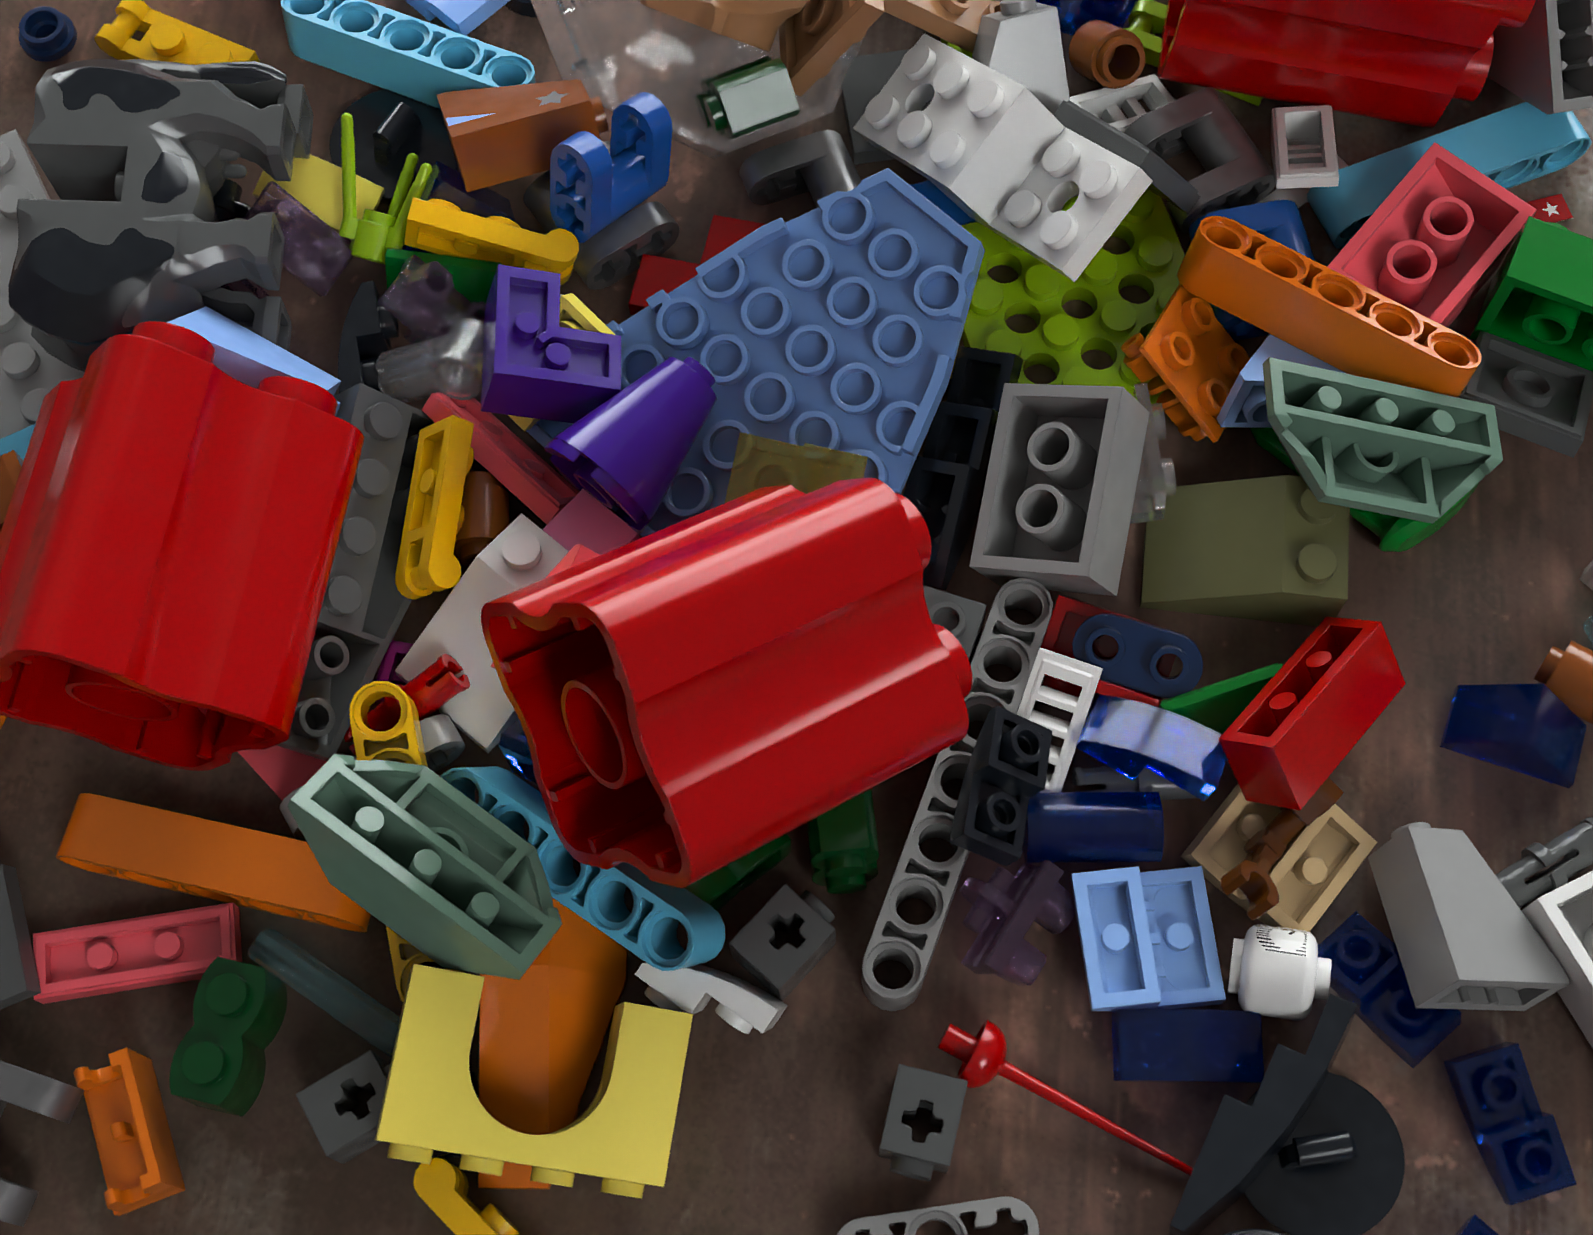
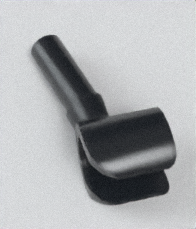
(228, 202)

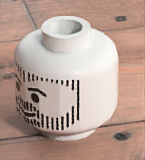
(1278, 972)

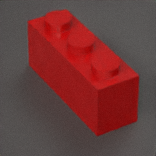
(1312, 712)

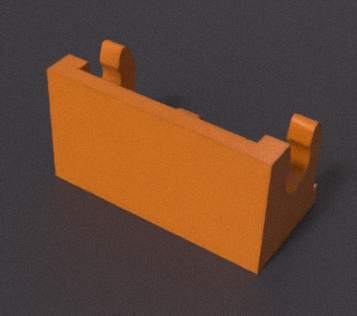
(130, 1131)

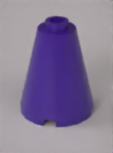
(637, 439)

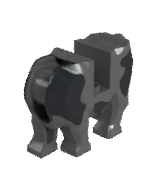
(136, 220)

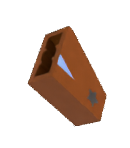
(514, 128)

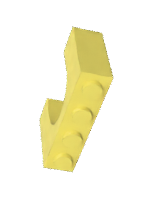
(618, 1137)

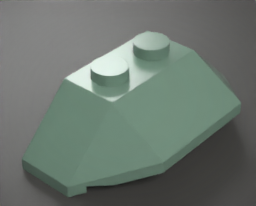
(1379, 441)
(428, 864)

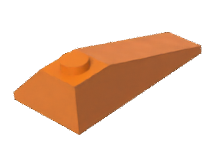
(547, 1035)

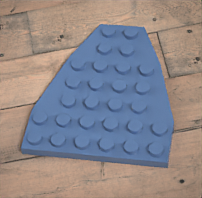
(814, 336)

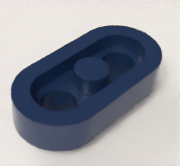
(1137, 654)

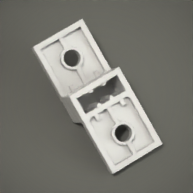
(1002, 156)

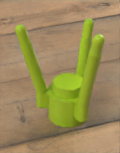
(377, 230)

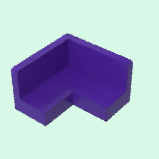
(532, 362)

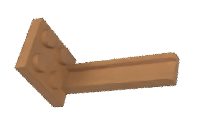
(828, 28)

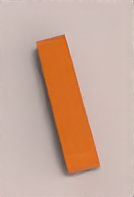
(1323, 310)
(205, 860)

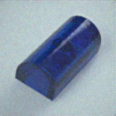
(1094, 827)

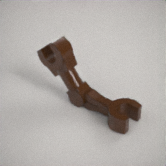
(1269, 845)

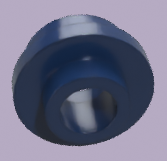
(46, 34)

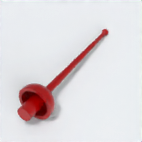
(984, 1059)

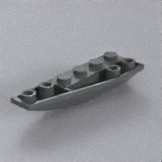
(361, 594)

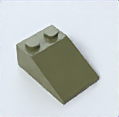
(1248, 552)

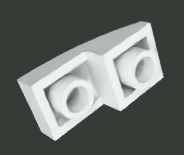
(693, 987)

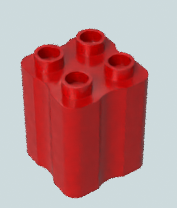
(1356, 55)
(171, 551)
(730, 676)

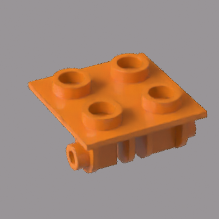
(1190, 361)

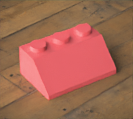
(1435, 237)

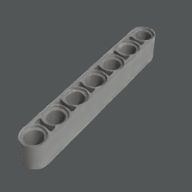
(937, 881)

